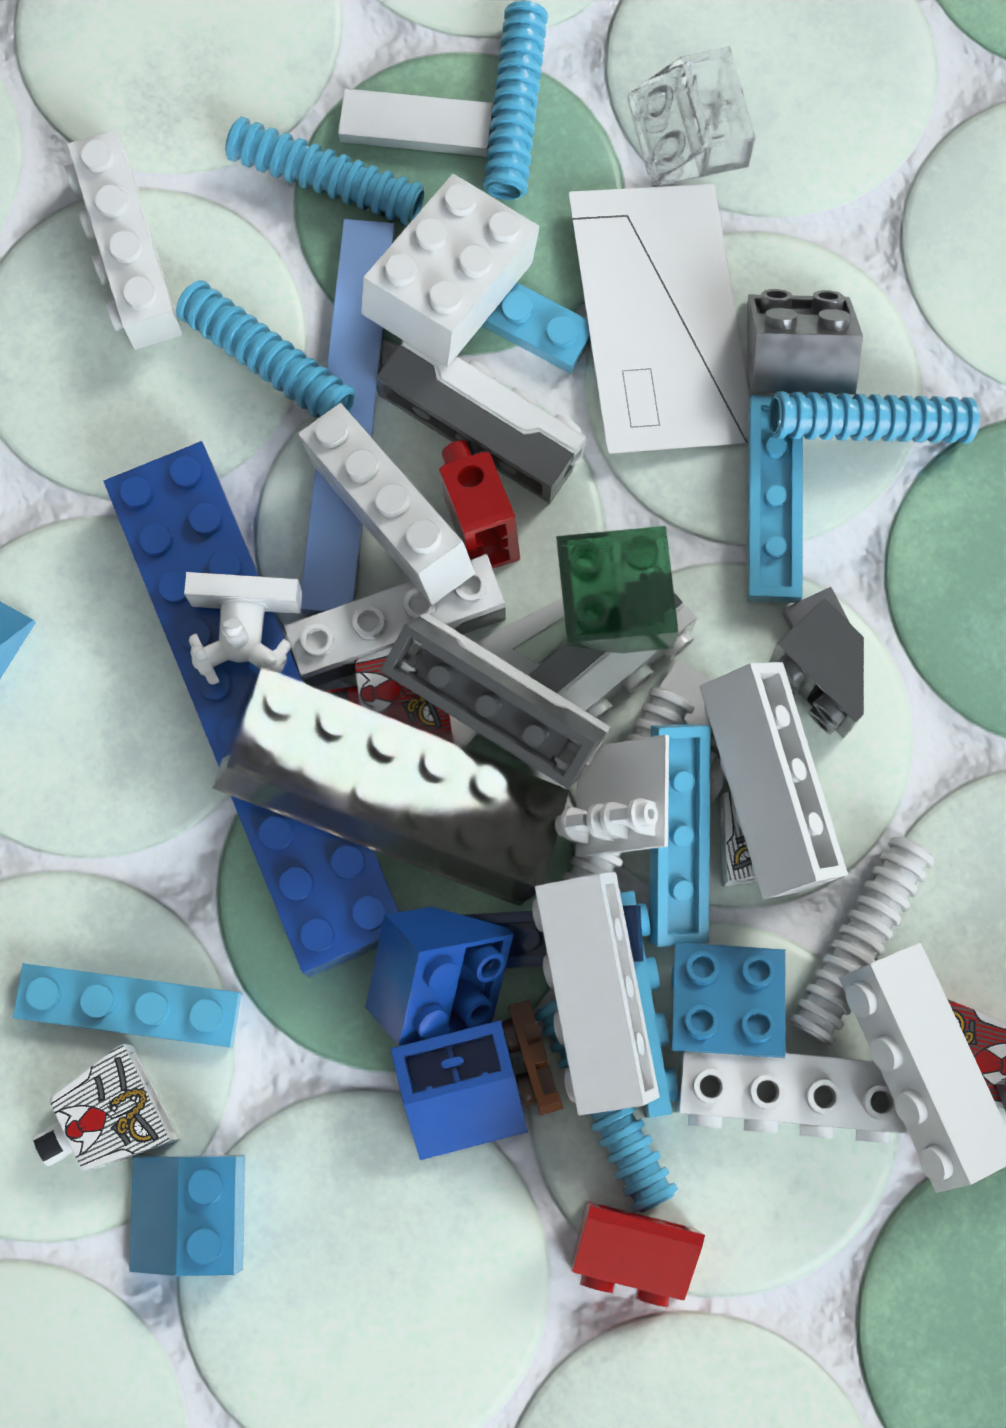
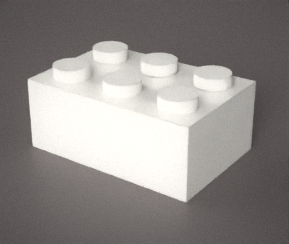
(449, 269)

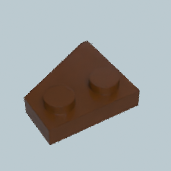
(524, 1036)

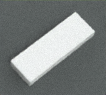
(415, 122)

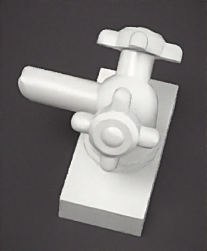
(241, 618)

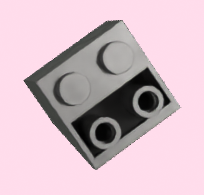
(802, 342)

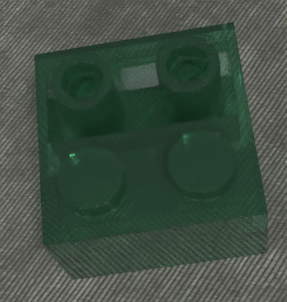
(618, 590)

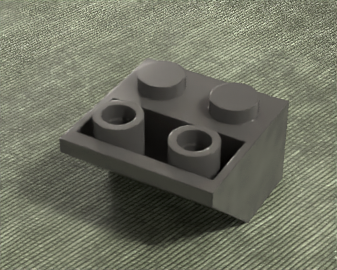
(826, 667)

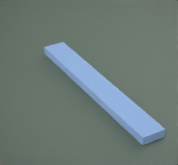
(355, 358)

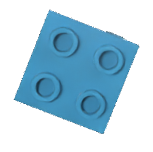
(728, 1000)

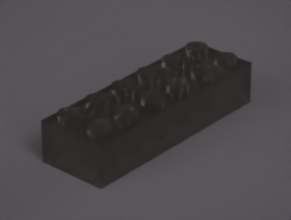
(391, 788)

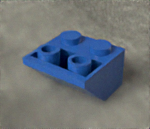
(436, 973)
(459, 1090)

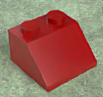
(635, 1253)

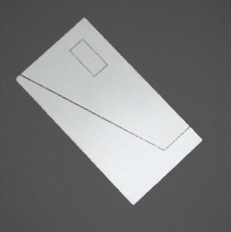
(661, 317)

